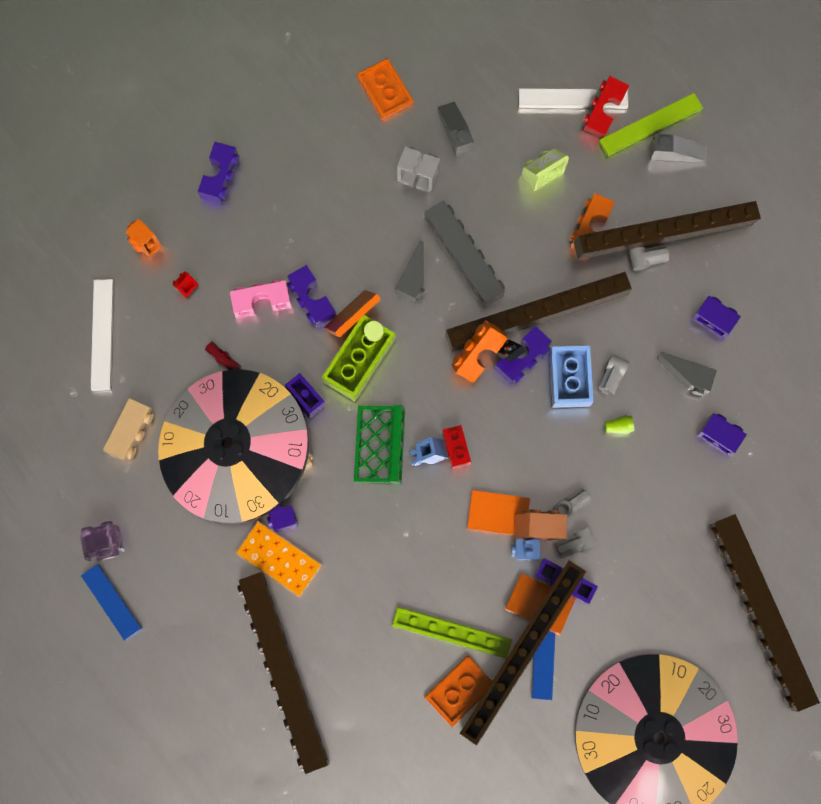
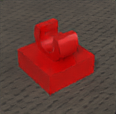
(185, 284)

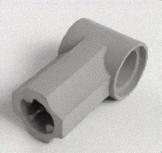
(643, 258)
(615, 370)
(574, 501)
(578, 542)

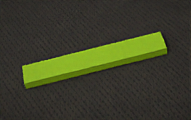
(650, 124)
(452, 632)

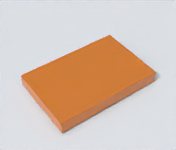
(385, 88)
(352, 313)
(495, 512)
(528, 597)
(459, 691)

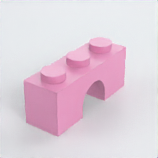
(245, 298)

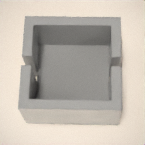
(413, 164)

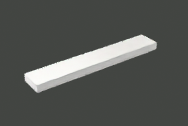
(564, 98)
(102, 335)

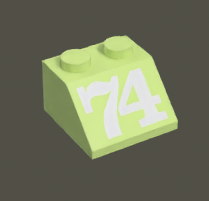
(545, 168)

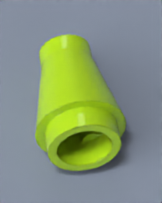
(620, 425)

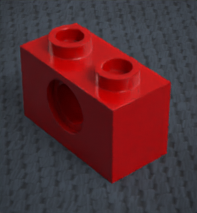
(456, 447)

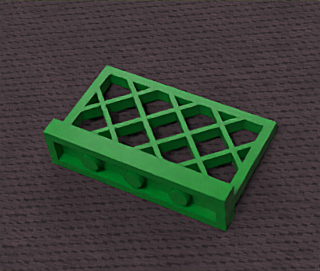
(396, 444)

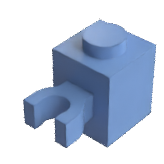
(429, 451)
(526, 549)

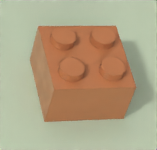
(540, 525)

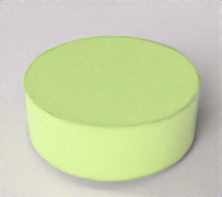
(373, 331)

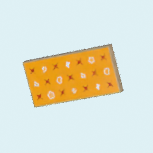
(278, 559)

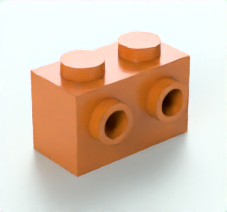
(142, 238)

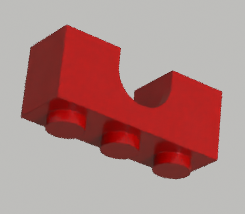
(611, 92)

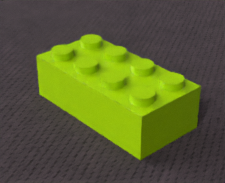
(357, 360)

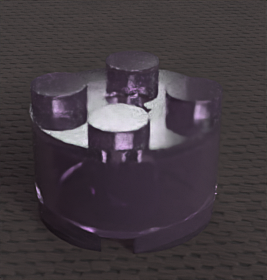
(101, 541)

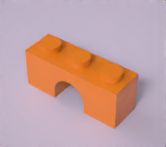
(597, 210)
(486, 338)

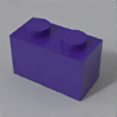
(717, 316)
(305, 395)
(722, 434)

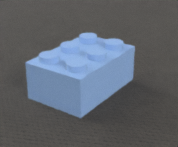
(571, 376)

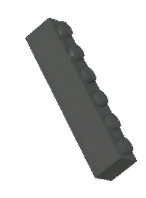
(464, 253)

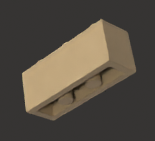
(129, 430)

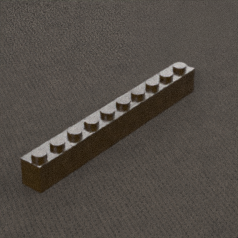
(666, 230)
(545, 309)
(764, 614)
(523, 652)
(283, 672)

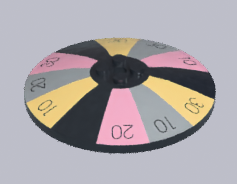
(260, 464)
(649, 697)

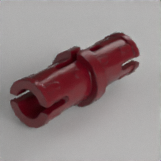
(222, 357)

